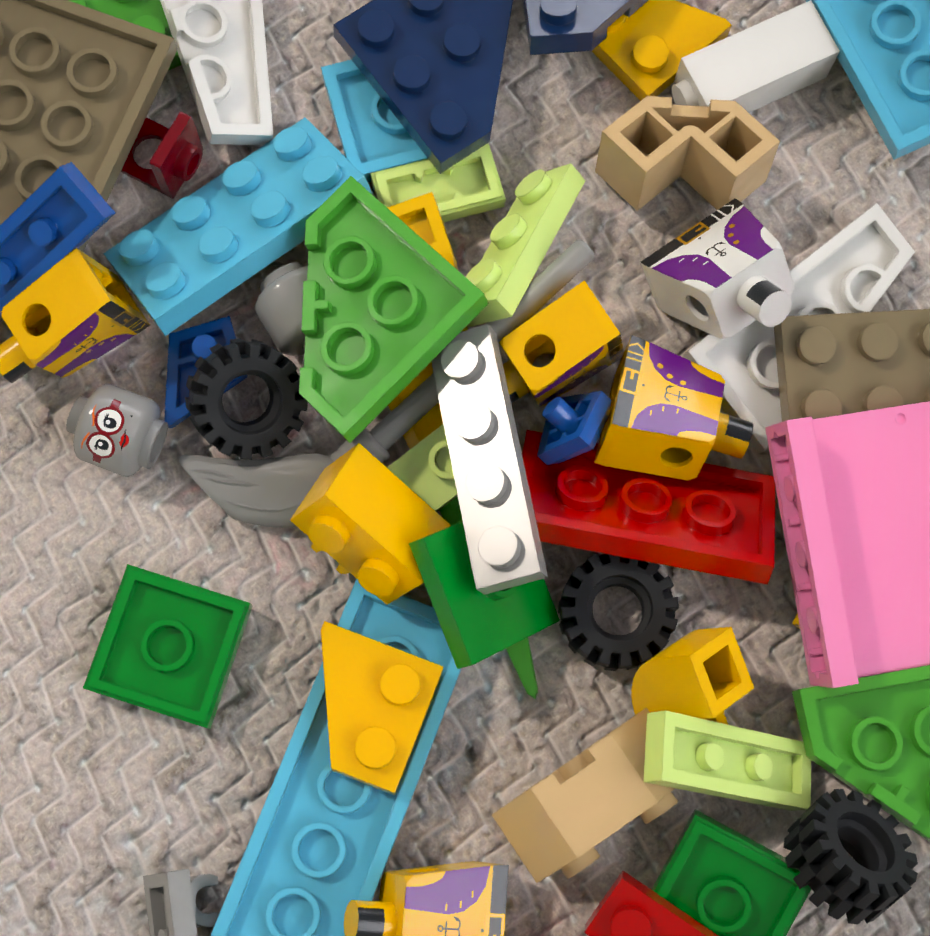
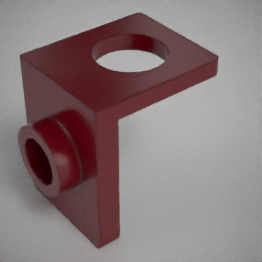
(174, 159)

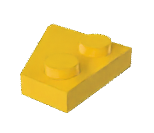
(651, 42)
(373, 705)

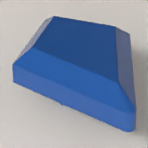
(183, 352)
(572, 425)

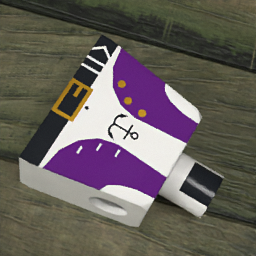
(722, 274)

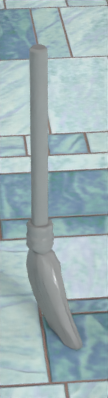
(273, 488)

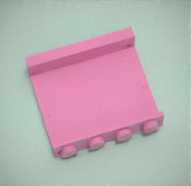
(857, 538)

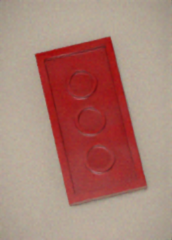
(702, 524)

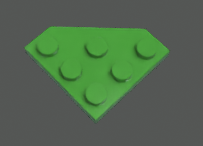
(373, 308)
(875, 739)

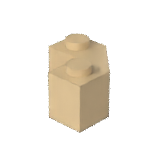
(711, 147)
(584, 803)

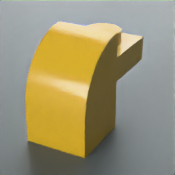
(694, 676)

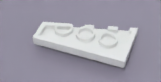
(225, 66)
(837, 278)

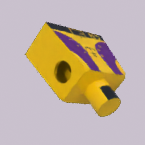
(68, 319)
(572, 330)
(667, 415)
(434, 902)

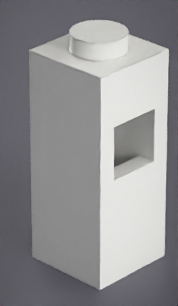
(759, 62)

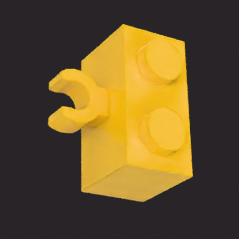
(366, 523)

